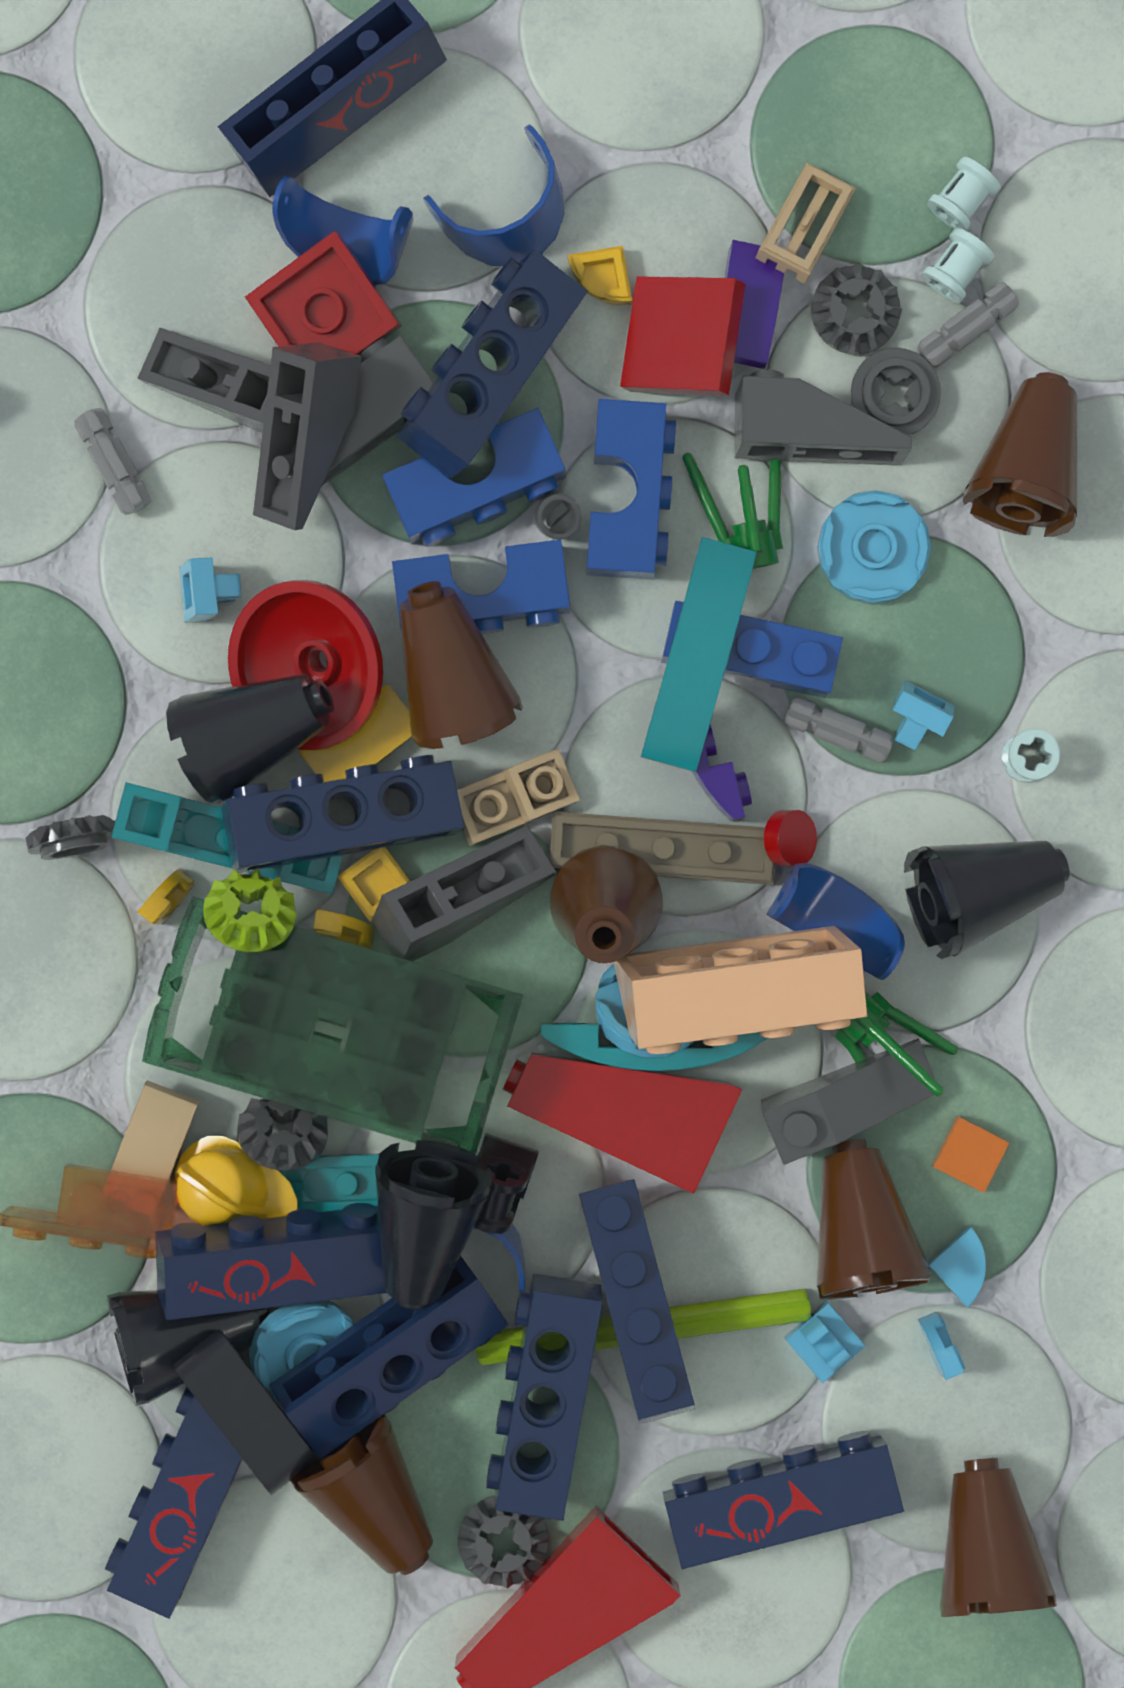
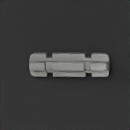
(968, 324)
(112, 461)
(839, 729)

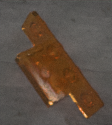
(102, 1208)

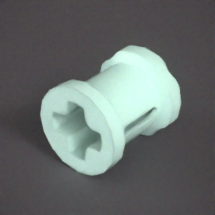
(963, 194)
(958, 265)
(1045, 747)

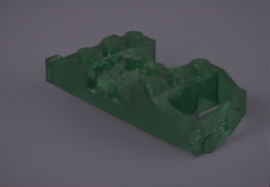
(269, 1043)

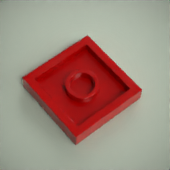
(324, 300)
(682, 335)

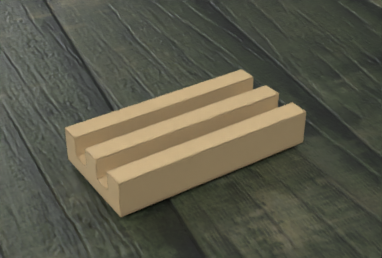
(787, 257)

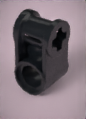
(511, 1170)

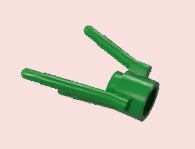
(752, 533)
(872, 1028)

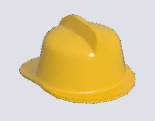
(223, 1183)

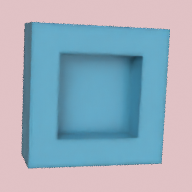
(204, 589)
(920, 712)
(824, 1342)

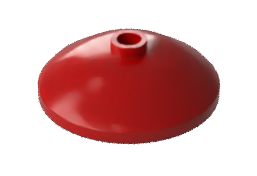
(283, 637)

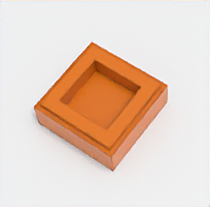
(970, 1154)

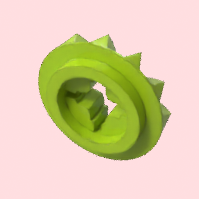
(250, 931)

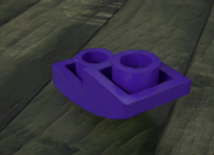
(759, 302)
(721, 784)

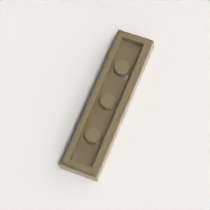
(669, 846)

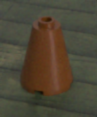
(1031, 462)
(451, 671)
(606, 902)
(864, 1228)
(371, 1498)
(991, 1547)

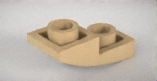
(516, 797)
(155, 1132)

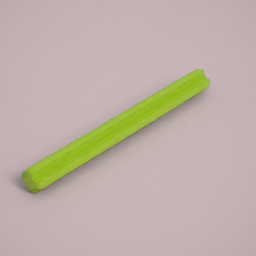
(688, 1321)

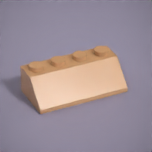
(741, 988)

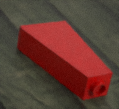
(639, 1116)
(572, 1605)

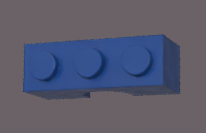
(634, 439)
(523, 466)
(531, 589)
(777, 654)

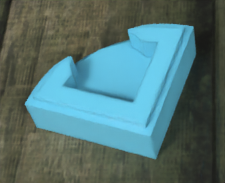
(962, 1265)
(943, 1352)

